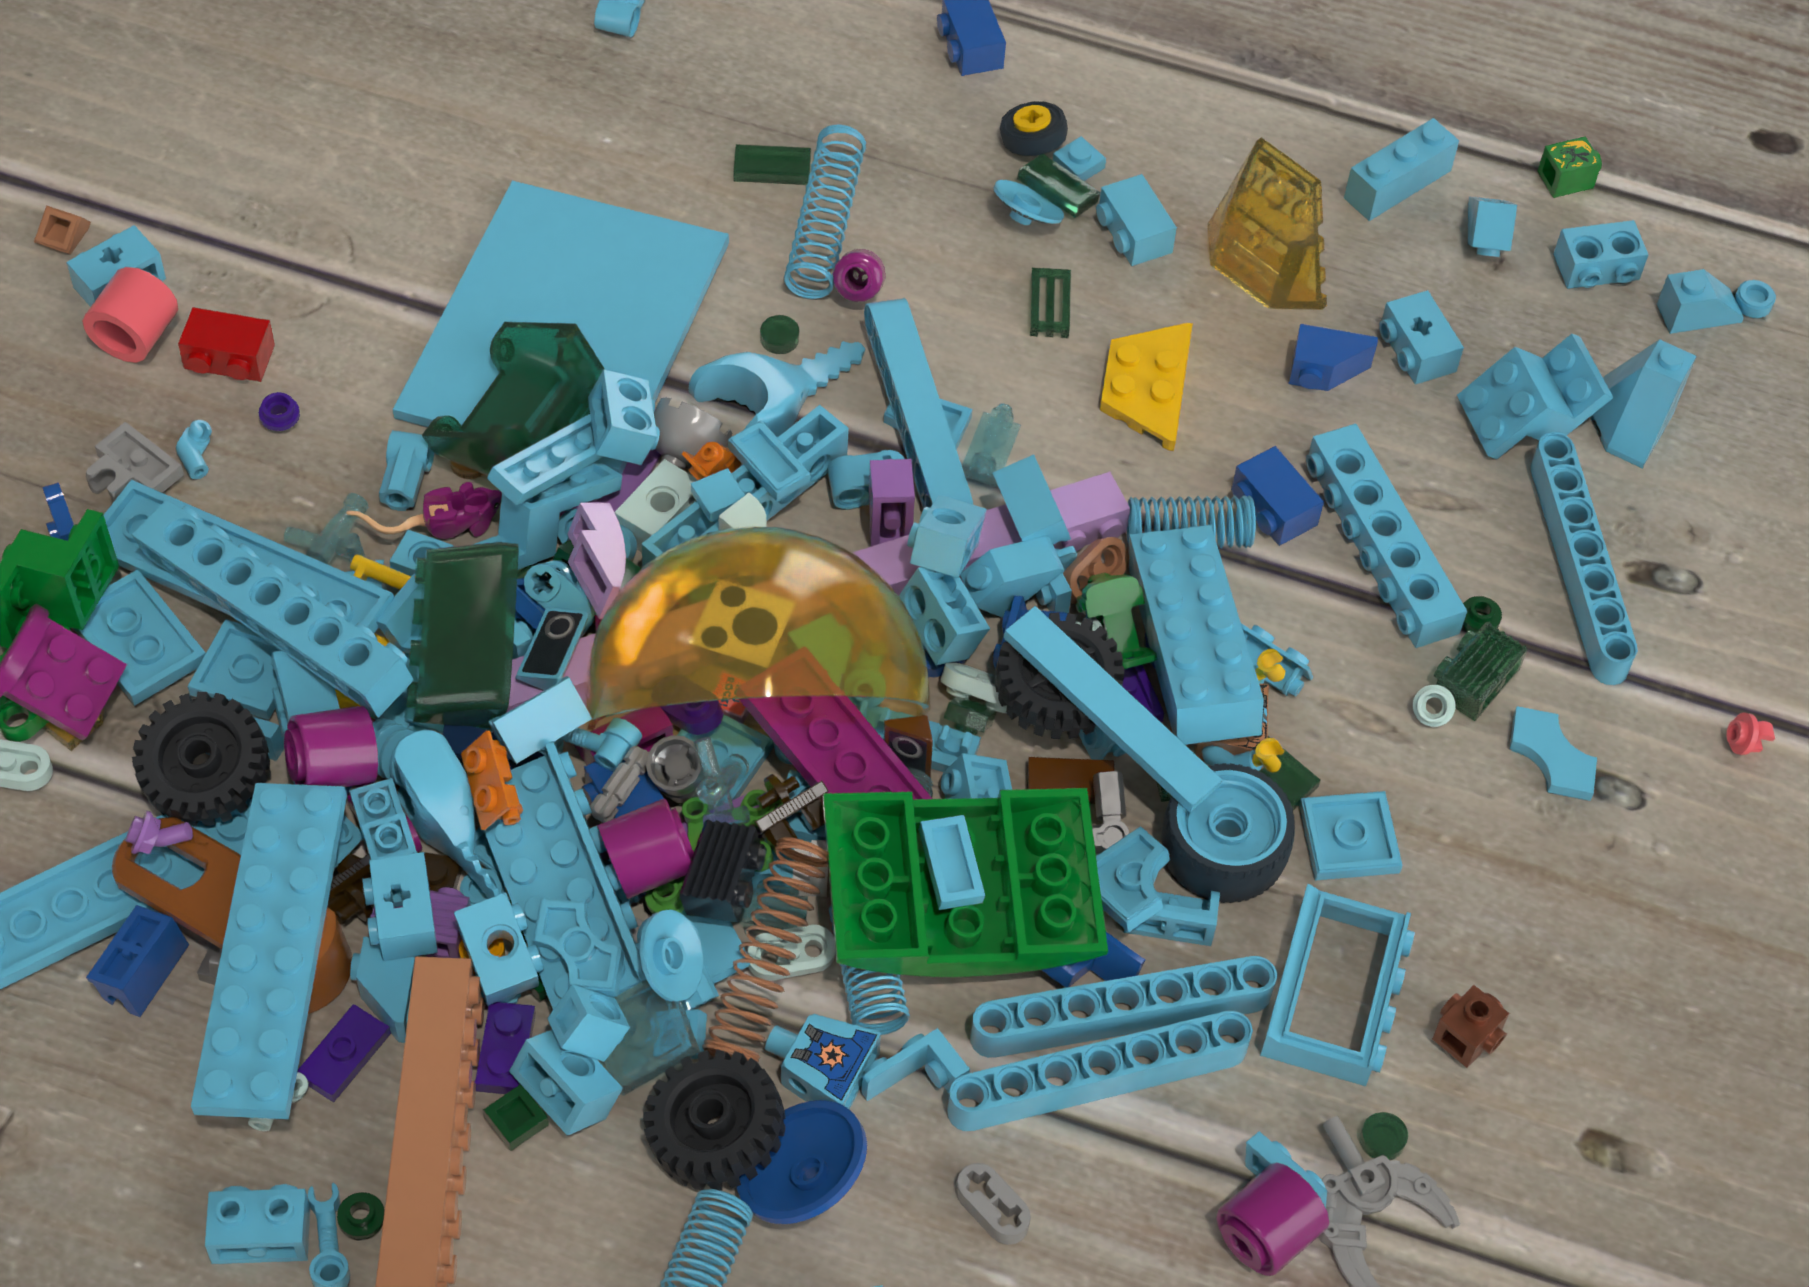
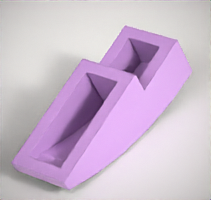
(597, 553)

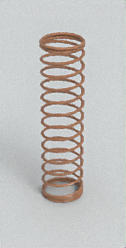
(784, 846)

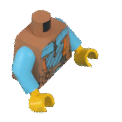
(1255, 750)

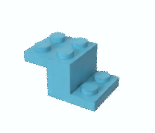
(1534, 395)

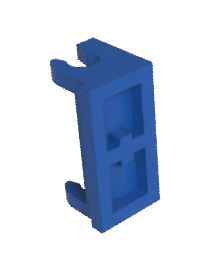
(138, 959)

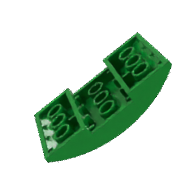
(1033, 867)

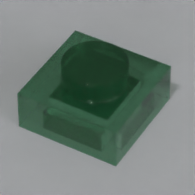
(969, 715)

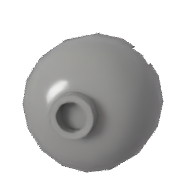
(685, 430)

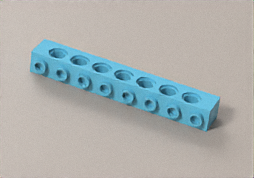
(274, 607)

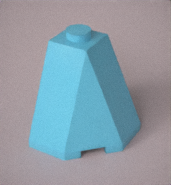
(1643, 400)

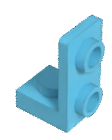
(932, 1050)

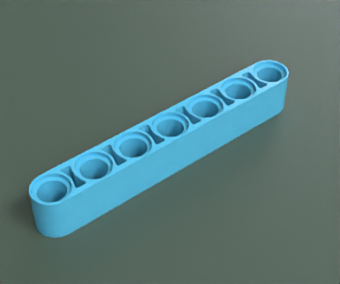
(915, 402)
(1583, 559)
(1107, 1020)
(1086, 1086)

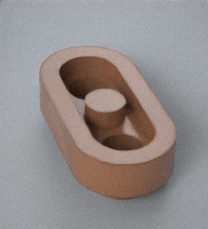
(1090, 563)

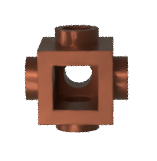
(1471, 1025)

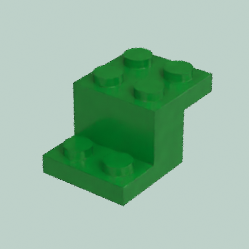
(56, 574)

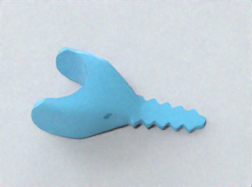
(771, 385)
(440, 801)

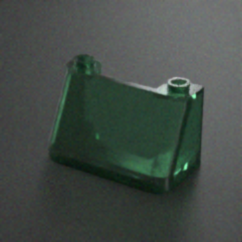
(538, 391)

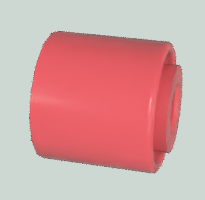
(130, 314)

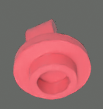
(1746, 734)

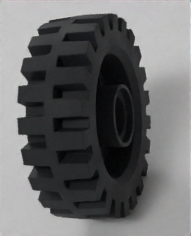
(1036, 699)
(191, 729)
(720, 1150)

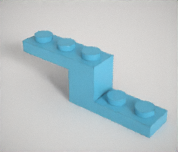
(537, 519)

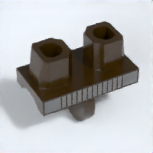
(807, 804)
(347, 889)

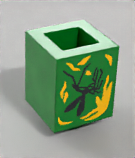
(1569, 167)

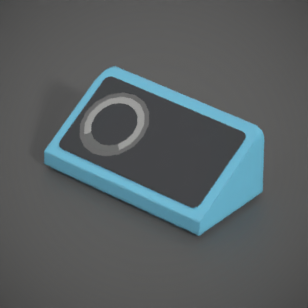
(552, 647)

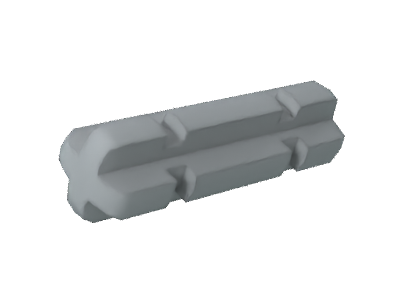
(620, 785)

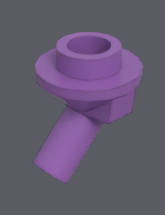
(146, 833)

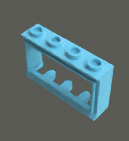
(1320, 1055)

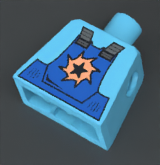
(824, 1058)

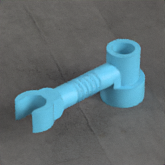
(610, 745)
(329, 1266)

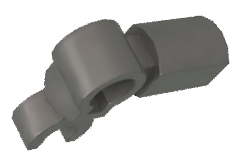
(1109, 809)

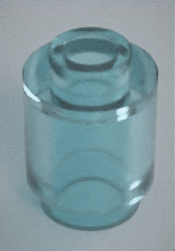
(774, 904)

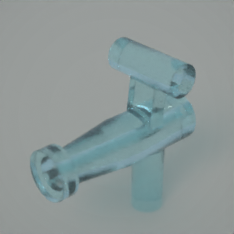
(335, 536)
(719, 781)

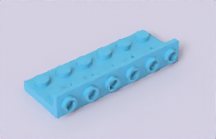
(559, 858)

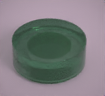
(779, 334)
(1384, 1135)

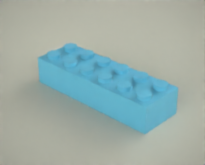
(1196, 636)

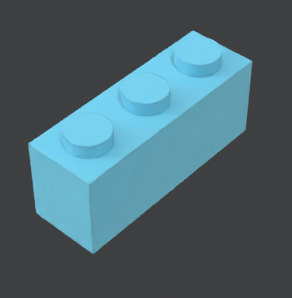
(1401, 169)

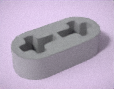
(986, 1210)

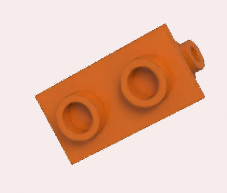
(711, 459)
(487, 773)

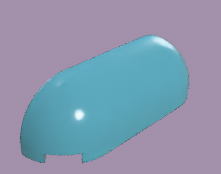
(299, 691)

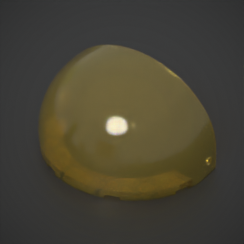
(754, 620)

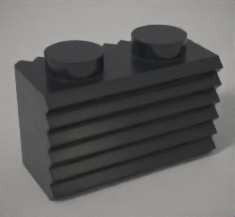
(722, 871)

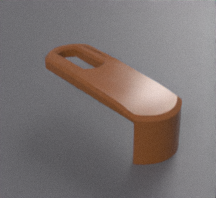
(207, 904)

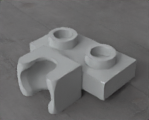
(128, 457)

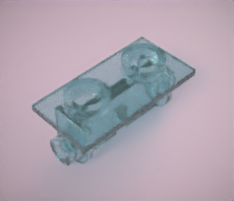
(991, 444)

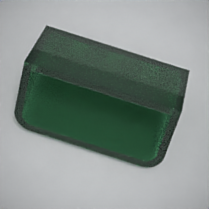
(463, 634)

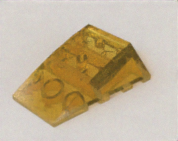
(1268, 231)

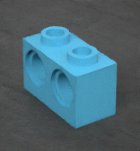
(1600, 254)
(623, 417)
(944, 615)

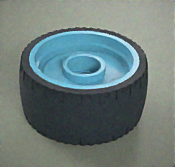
(1232, 839)

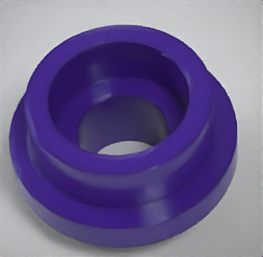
(276, 404)

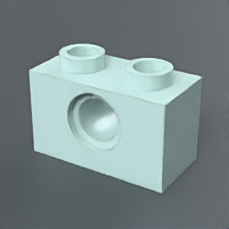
(663, 490)

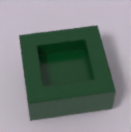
(515, 1117)

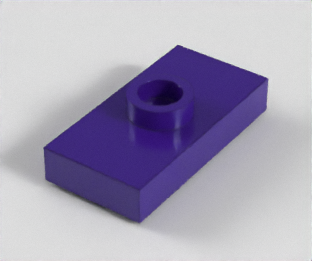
(344, 1052)

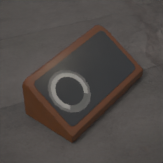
(910, 741)

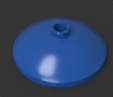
(813, 1166)

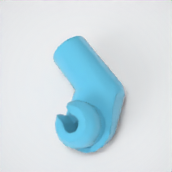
(191, 447)

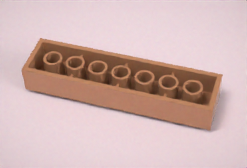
(431, 1126)

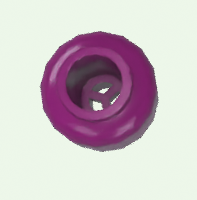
(854, 287)

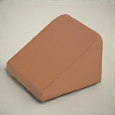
(61, 230)

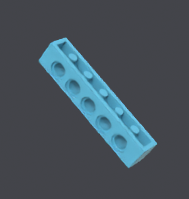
(813, 442)
(1385, 536)

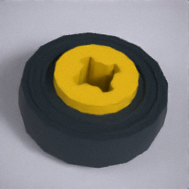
(1033, 128)

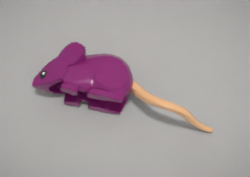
(449, 512)

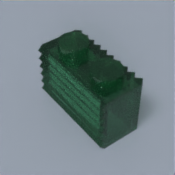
(1480, 669)

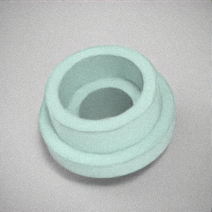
(1444, 715)

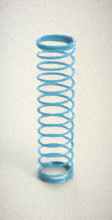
(840, 157)

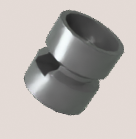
(675, 767)

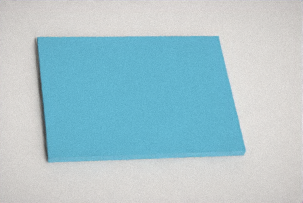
(566, 260)

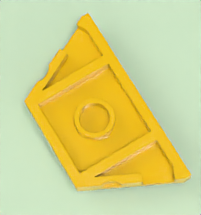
(1148, 380)

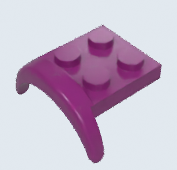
(58, 674)

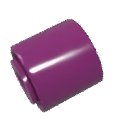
(332, 748)
(647, 847)
(1272, 1219)

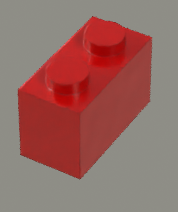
(226, 344)

